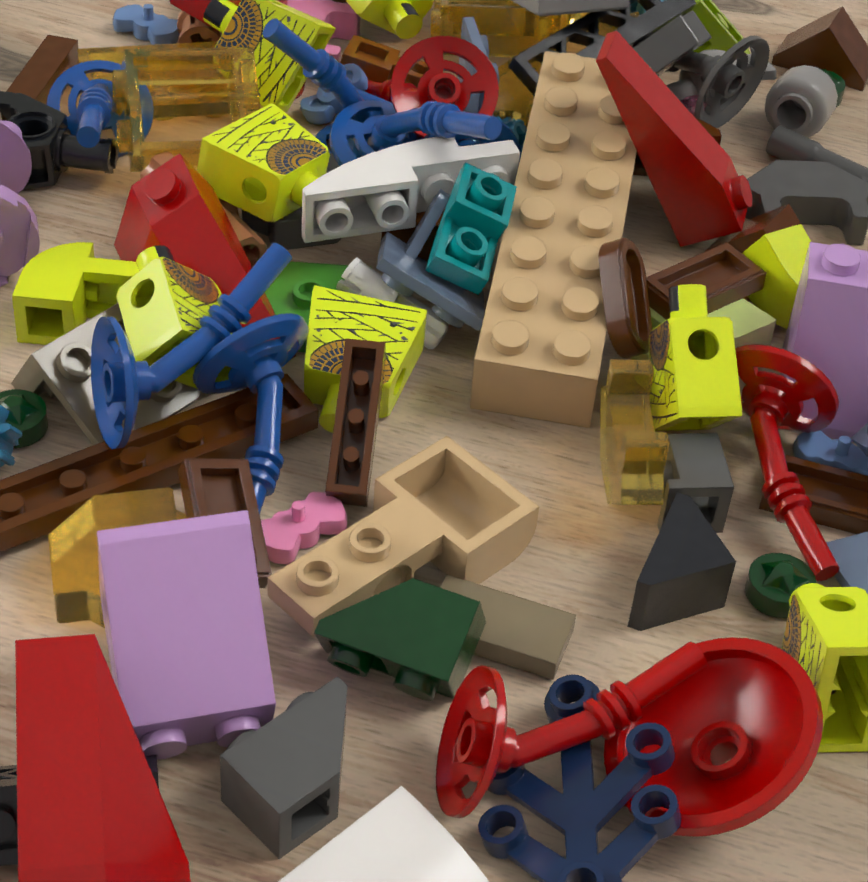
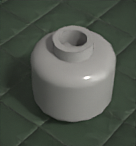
(801, 100)

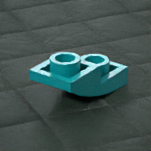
(471, 228)

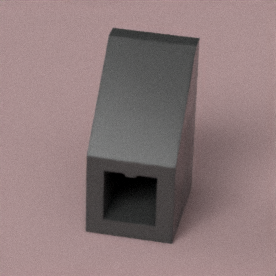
(289, 770)

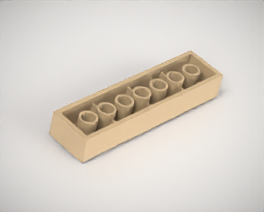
(546, 299)

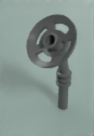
(726, 79)

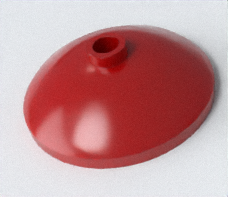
(742, 707)

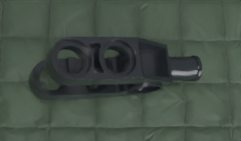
(51, 141)

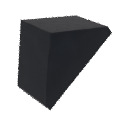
(685, 570)

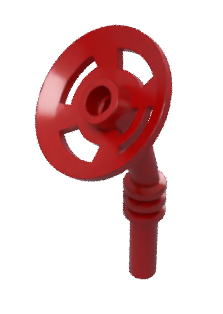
(434, 83)
(776, 405)
(479, 743)

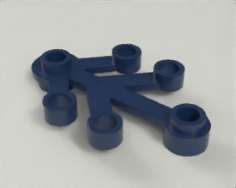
(581, 808)

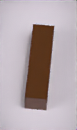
(44, 67)
(356, 421)

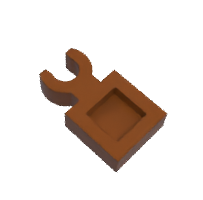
(378, 60)

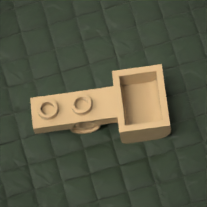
(426, 509)

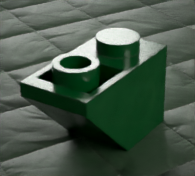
(408, 633)

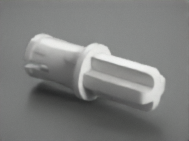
(365, 281)

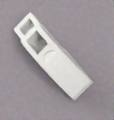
(394, 184)

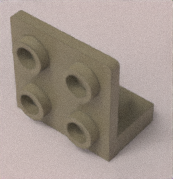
(65, 373)

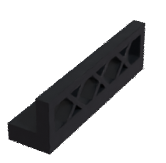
(631, 28)

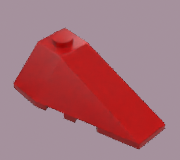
(680, 157)
(183, 213)
(82, 776)

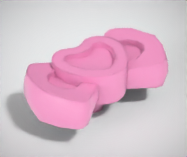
(302, 526)

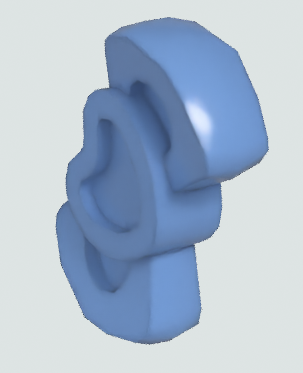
(146, 24)
(323, 106)
(835, 453)

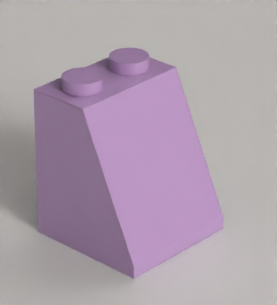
(832, 330)
(186, 630)

